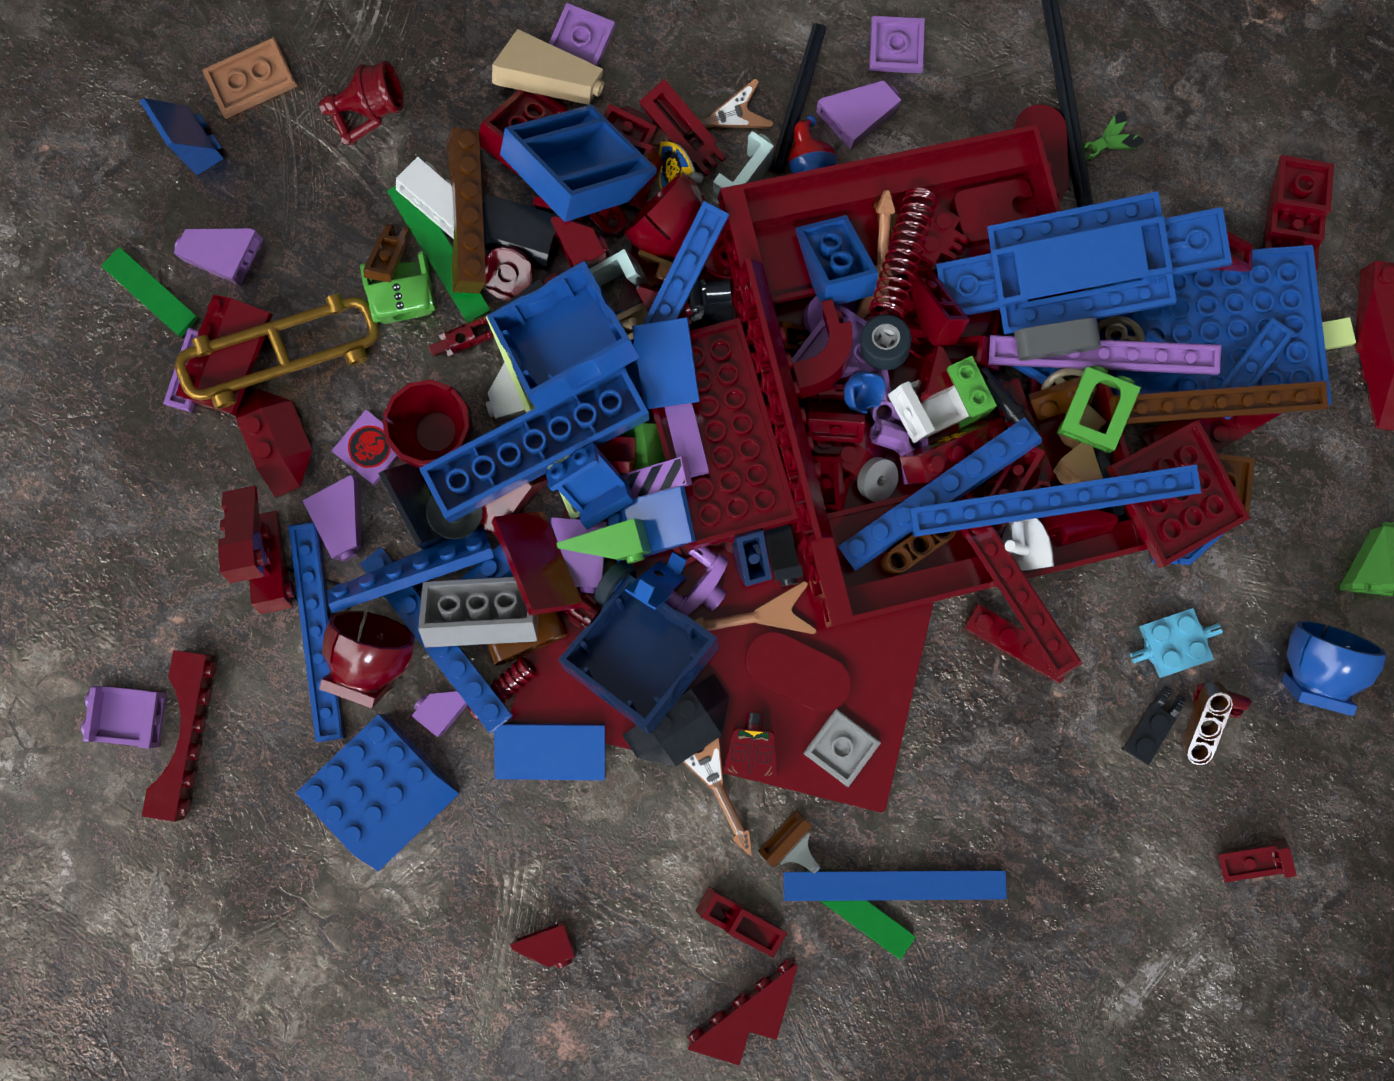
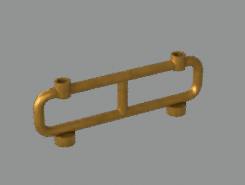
(223, 395)

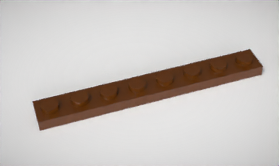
(1226, 402)

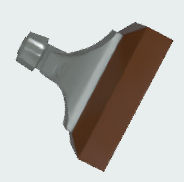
(790, 844)

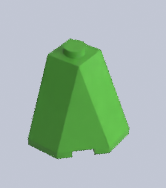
(1374, 564)

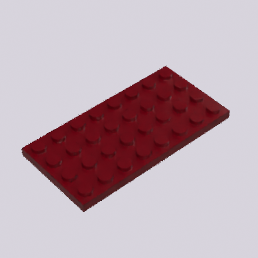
(746, 472)

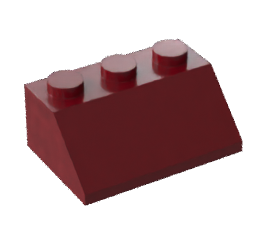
(579, 243)

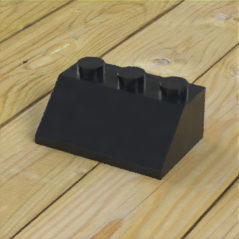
(411, 497)

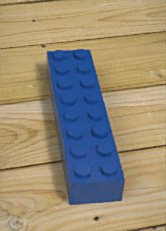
(532, 445)

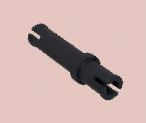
(1004, 401)

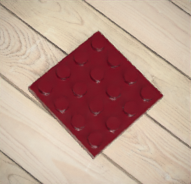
(1184, 522)

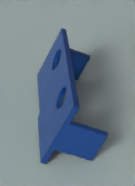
(655, 589)

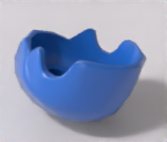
(864, 391)

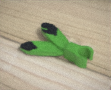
(1112, 139)

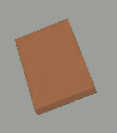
(249, 78)

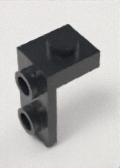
(783, 555)

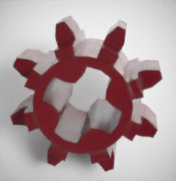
(586, 613)

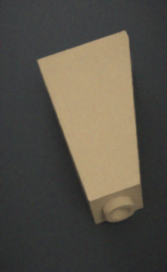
(546, 70)

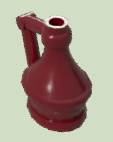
(372, 93)

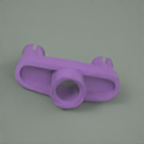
(706, 590)

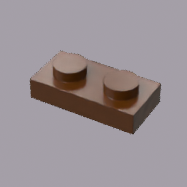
(1054, 399)

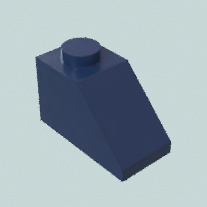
(751, 557)

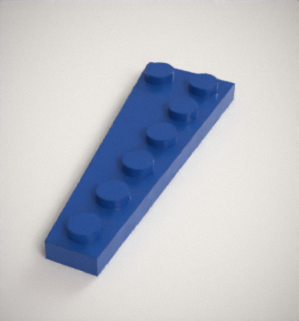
(414, 569)

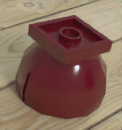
(666, 218)
(426, 422)
(366, 667)

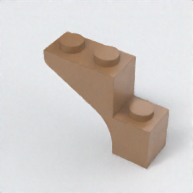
(1081, 462)

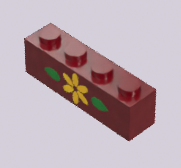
(944, 453)

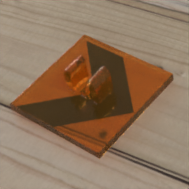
(664, 265)

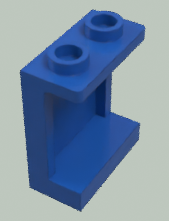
(590, 485)

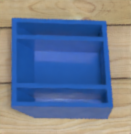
(576, 161)
(377, 792)

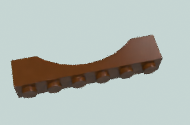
(468, 239)

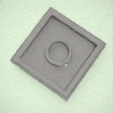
(842, 747)

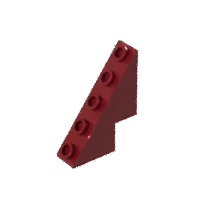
(755, 1012)

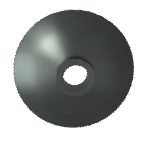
(455, 530)

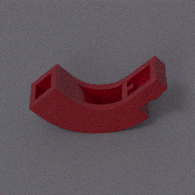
(827, 367)

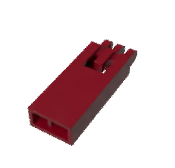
(677, 121)

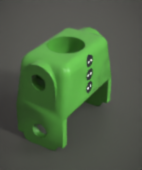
(407, 295)

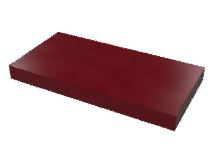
(536, 563)

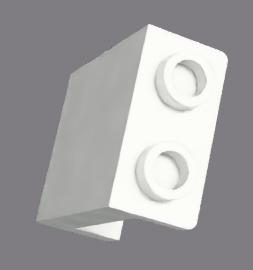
(929, 417)

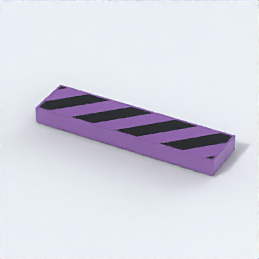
(659, 477)

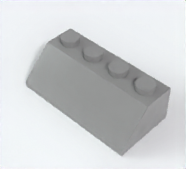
(474, 613)

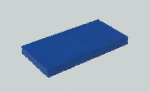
(550, 751)

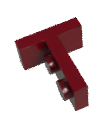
(1257, 862)

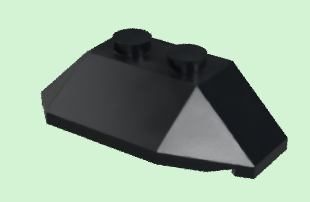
(686, 728)

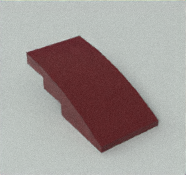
(1299, 204)

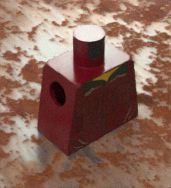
(751, 750)

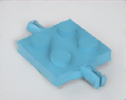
(1176, 643)

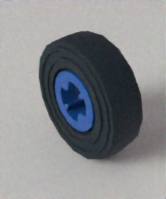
(612, 580)

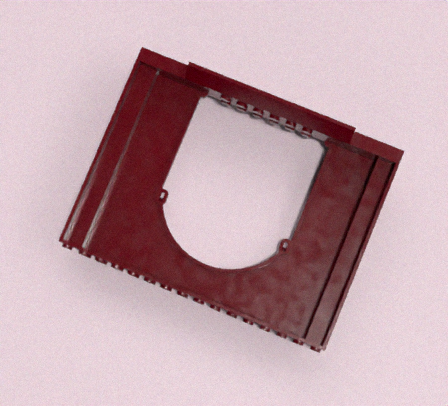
(772, 270)

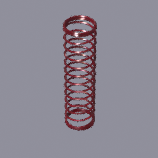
(888, 305)

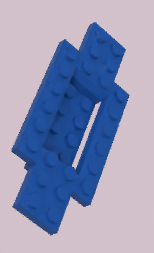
(1083, 251)

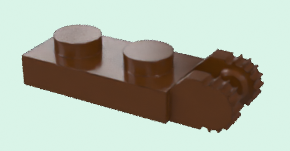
(386, 254)

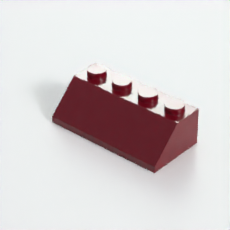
(224, 318)

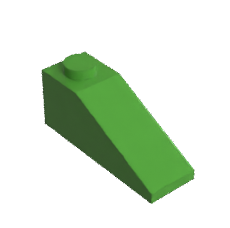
(618, 541)

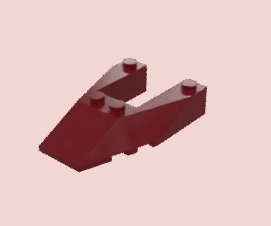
(1376, 339)

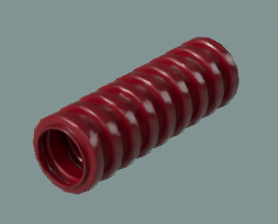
(512, 680)

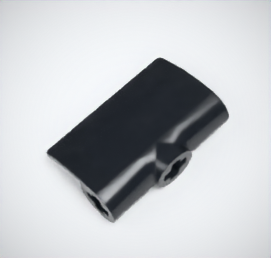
(519, 227)
(709, 302)

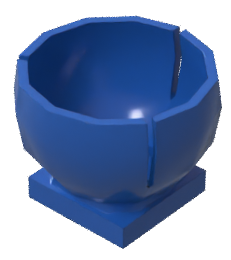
(1331, 667)

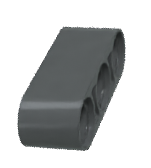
(1057, 339)

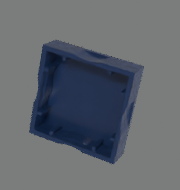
(639, 657)

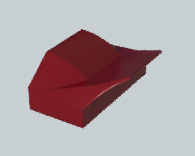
(631, 123)

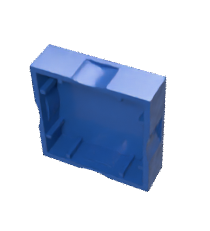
(562, 337)

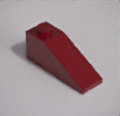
(936, 308)

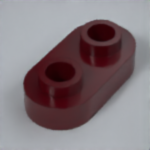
(603, 218)

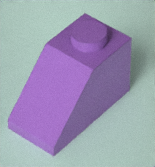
(439, 711)

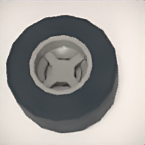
(888, 332)

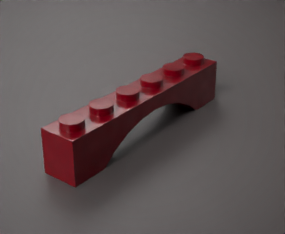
(190, 678)

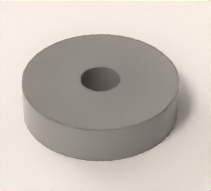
(881, 470)

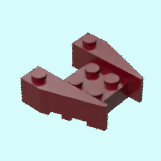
(254, 551)

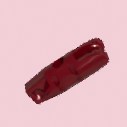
(449, 339)

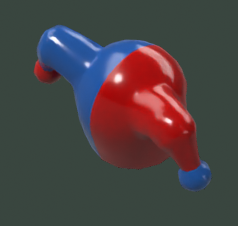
(807, 151)

